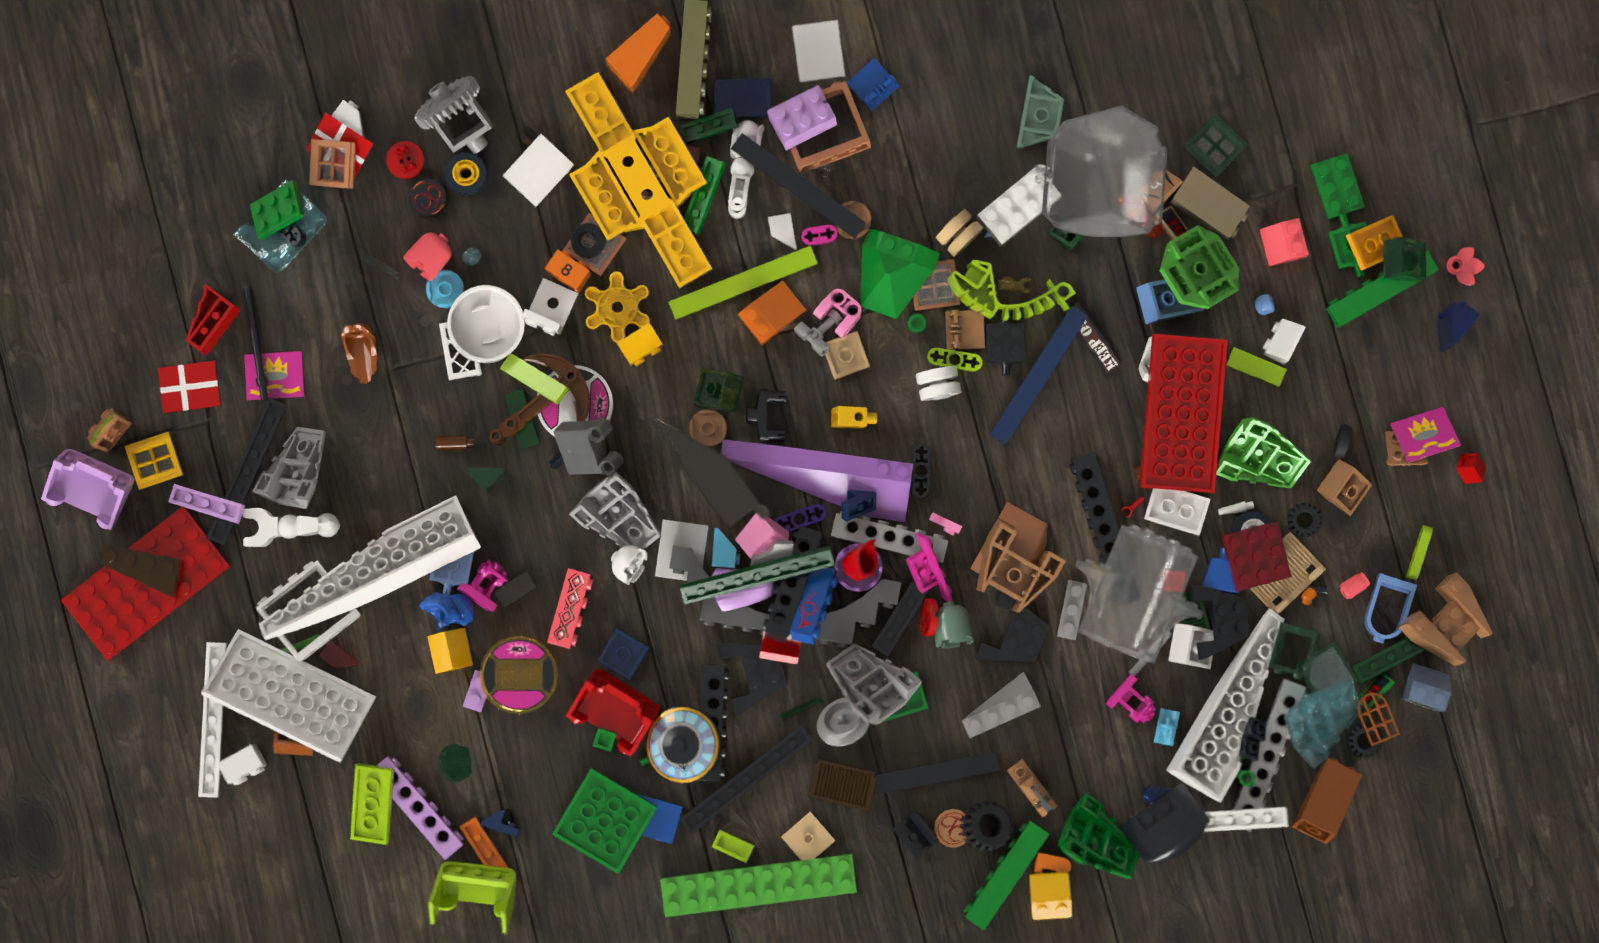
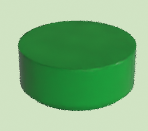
(917, 323)

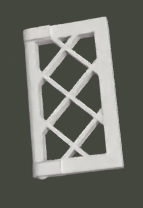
(452, 376)

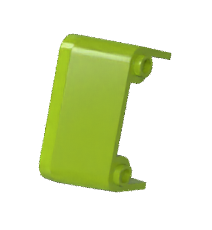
(474, 884)

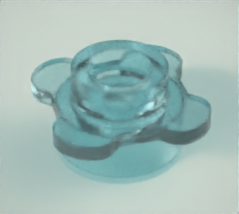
(471, 256)

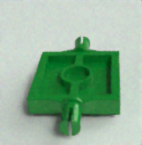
(1341, 247)

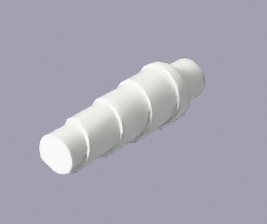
(1236, 508)

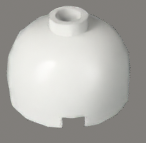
(628, 562)

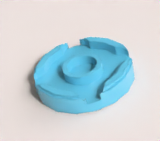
(444, 289)

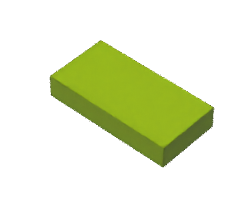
(733, 846)

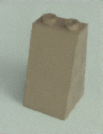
(1210, 204)

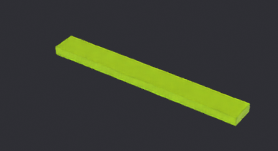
(743, 282)

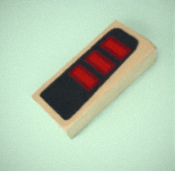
(1172, 223)

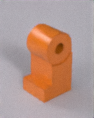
(1050, 862)

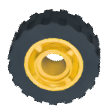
(469, 185)

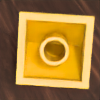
(450, 650)

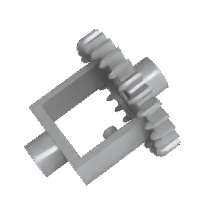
(446, 101)

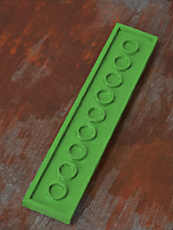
(758, 885)

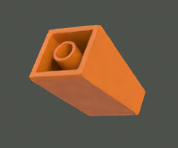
(637, 53)

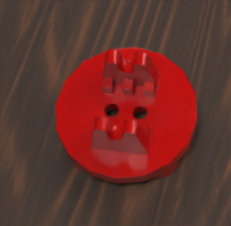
(408, 168)

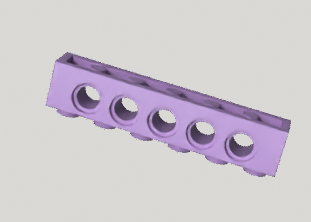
(455, 839)

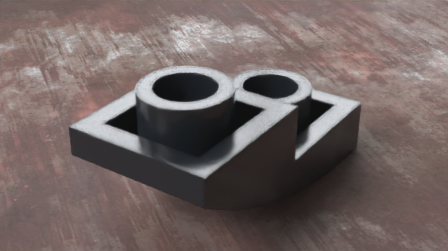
(1253, 734)

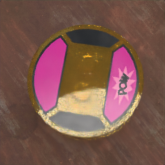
(518, 675)

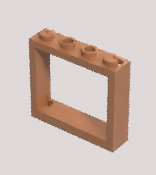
(839, 151)

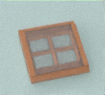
(332, 163)
(600, 262)
(936, 289)

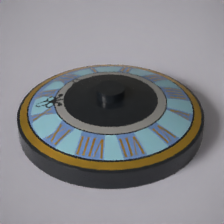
(683, 745)

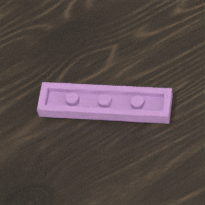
(206, 503)

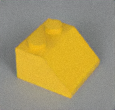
(640, 344)
(1050, 895)

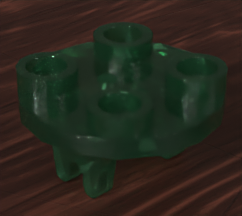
(455, 762)

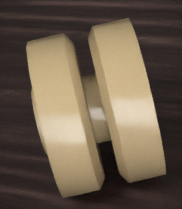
(957, 230)

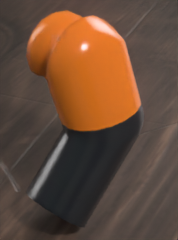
(1310, 593)

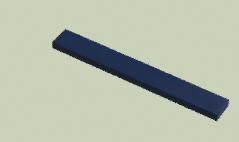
(1038, 375)

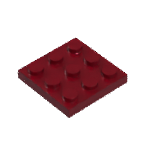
(1256, 556)

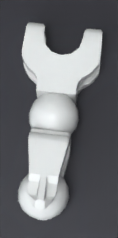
(742, 169)
(288, 526)

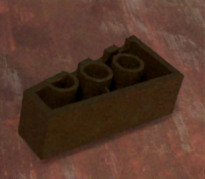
(150, 569)

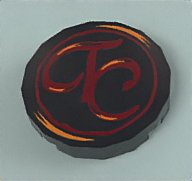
(427, 198)

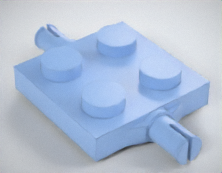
(453, 573)

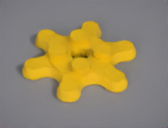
(605, 300)

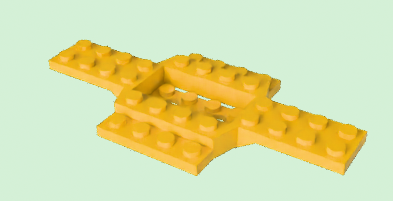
(671, 163)

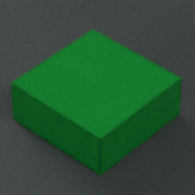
(605, 739)

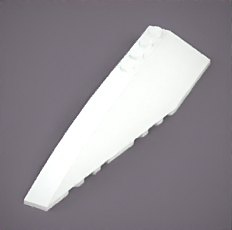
(390, 562)

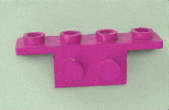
(926, 569)

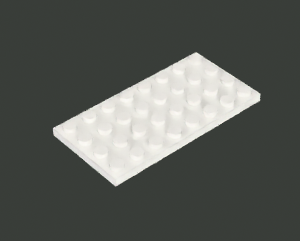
(288, 695)

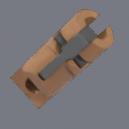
(1032, 787)

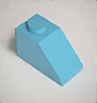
(724, 552)

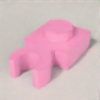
(949, 526)

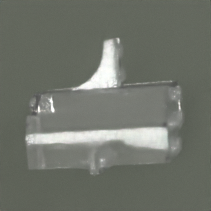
(1138, 593)

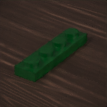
(1386, 659)

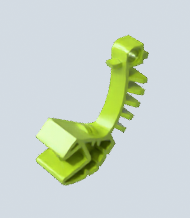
(978, 292)

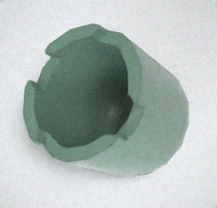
(952, 626)

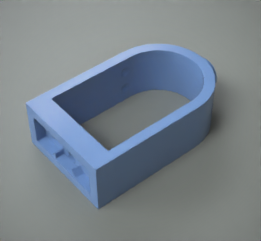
(1395, 584)

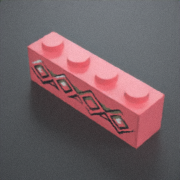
(569, 609)

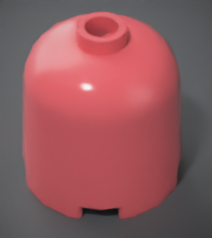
(429, 254)

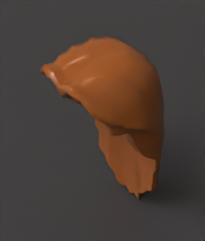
(360, 350)

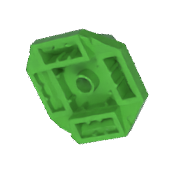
(1217, 268)

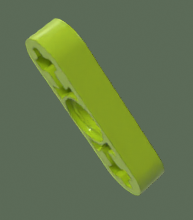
(950, 352)
(1419, 552)

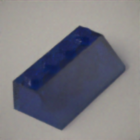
(1454, 323)

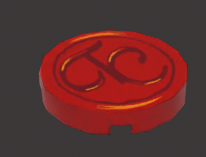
(928, 621)

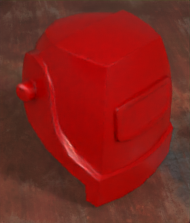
(861, 561)

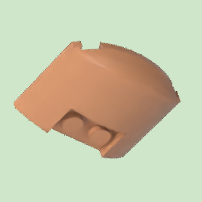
(1030, 535)

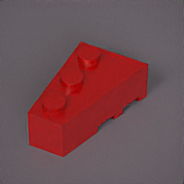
(211, 320)

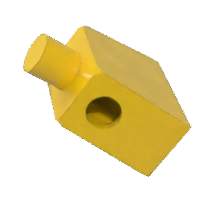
(845, 417)

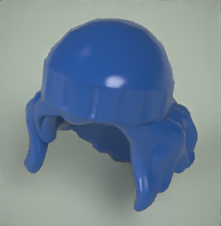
(449, 609)

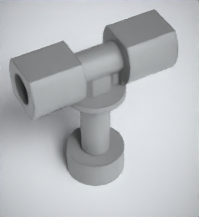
(815, 335)

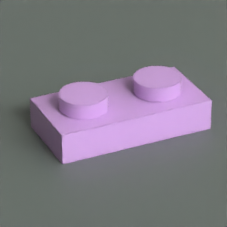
(475, 697)

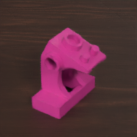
(496, 575)
(1143, 712)

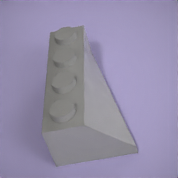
(1005, 705)

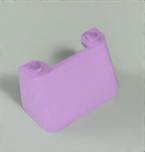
(88, 486)

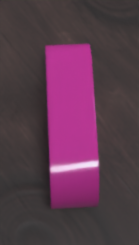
(820, 239)

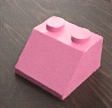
(759, 535)

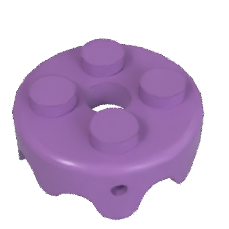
(851, 584)

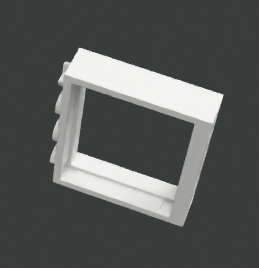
(281, 591)

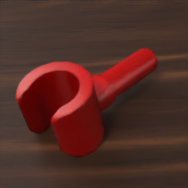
(1133, 506)

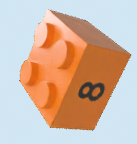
(568, 271)

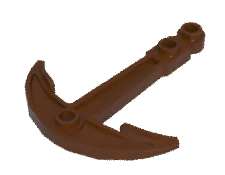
(576, 385)

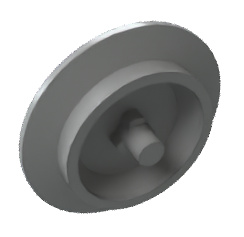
(840, 724)

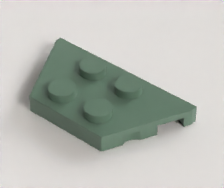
(1040, 114)

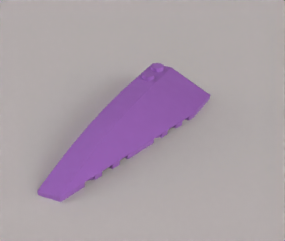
(828, 474)

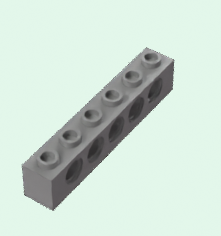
(840, 531)

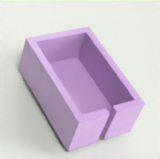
(802, 117)

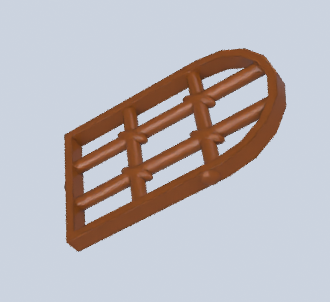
(1384, 722)

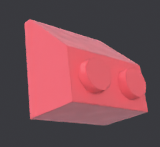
(1284, 242)

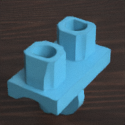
(1166, 727)

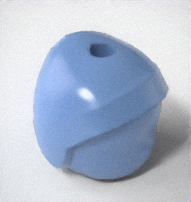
(1264, 304)

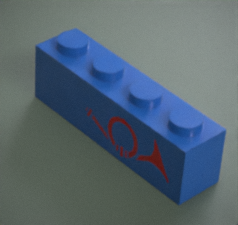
(813, 605)

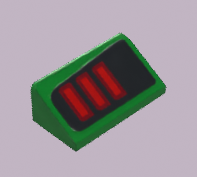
(1379, 686)

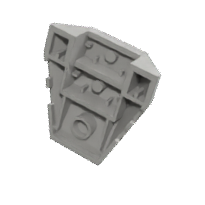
(295, 471)
(616, 513)
(871, 684)

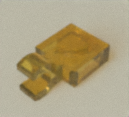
(1008, 283)

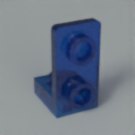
(1153, 793)

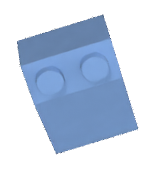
(1160, 303)

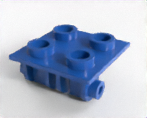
(873, 84)

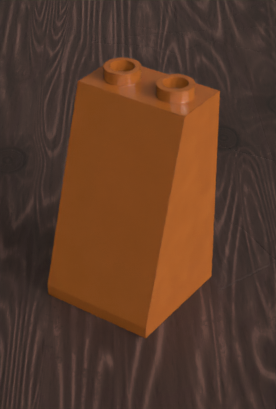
(1327, 800)

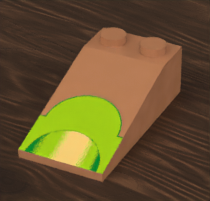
(108, 430)

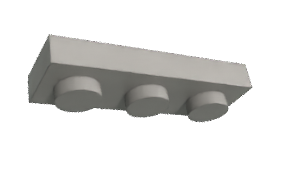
(1071, 610)

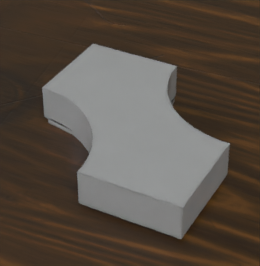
(778, 550)

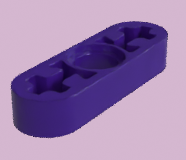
(802, 511)

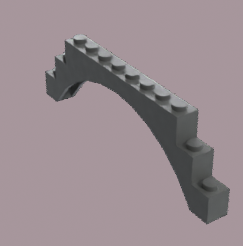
(836, 628)

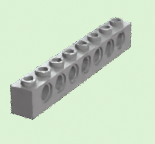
(1286, 689)

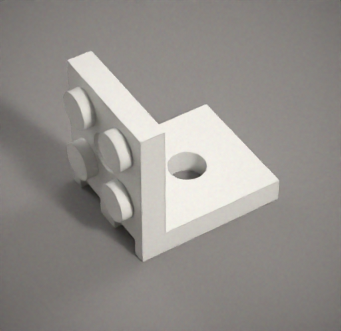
(547, 318)

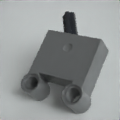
(583, 448)

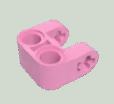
(842, 308)

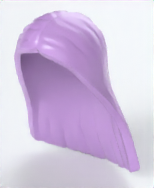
(743, 597)

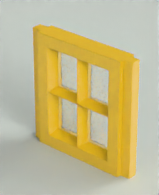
(154, 460)

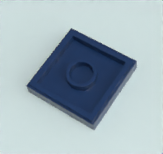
(623, 654)

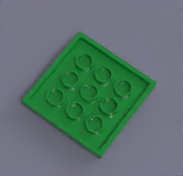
(604, 820)

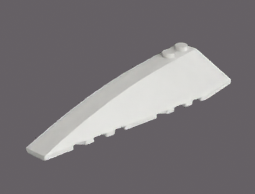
(1212, 746)

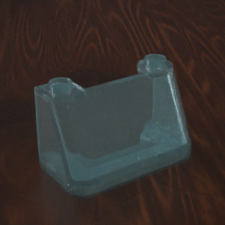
(274, 249)

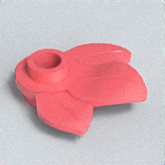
(1467, 266)

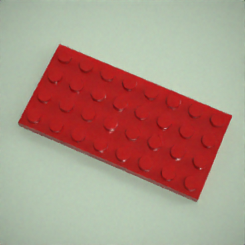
(1183, 413)
(120, 609)

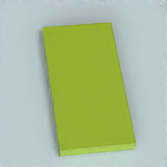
(372, 803)

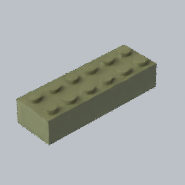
(692, 57)

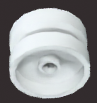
(939, 387)

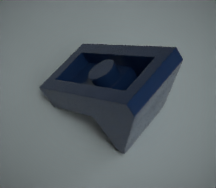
(858, 504)
(495, 822)

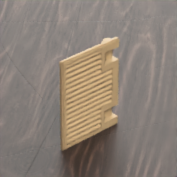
(1288, 589)

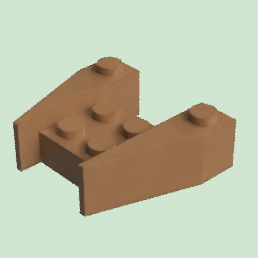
(1013, 573)
(1452, 625)

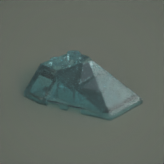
(1321, 719)

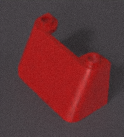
(615, 707)

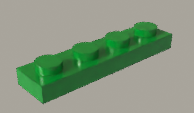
(703, 196)

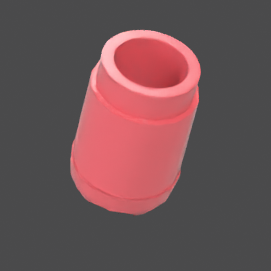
(1354, 585)

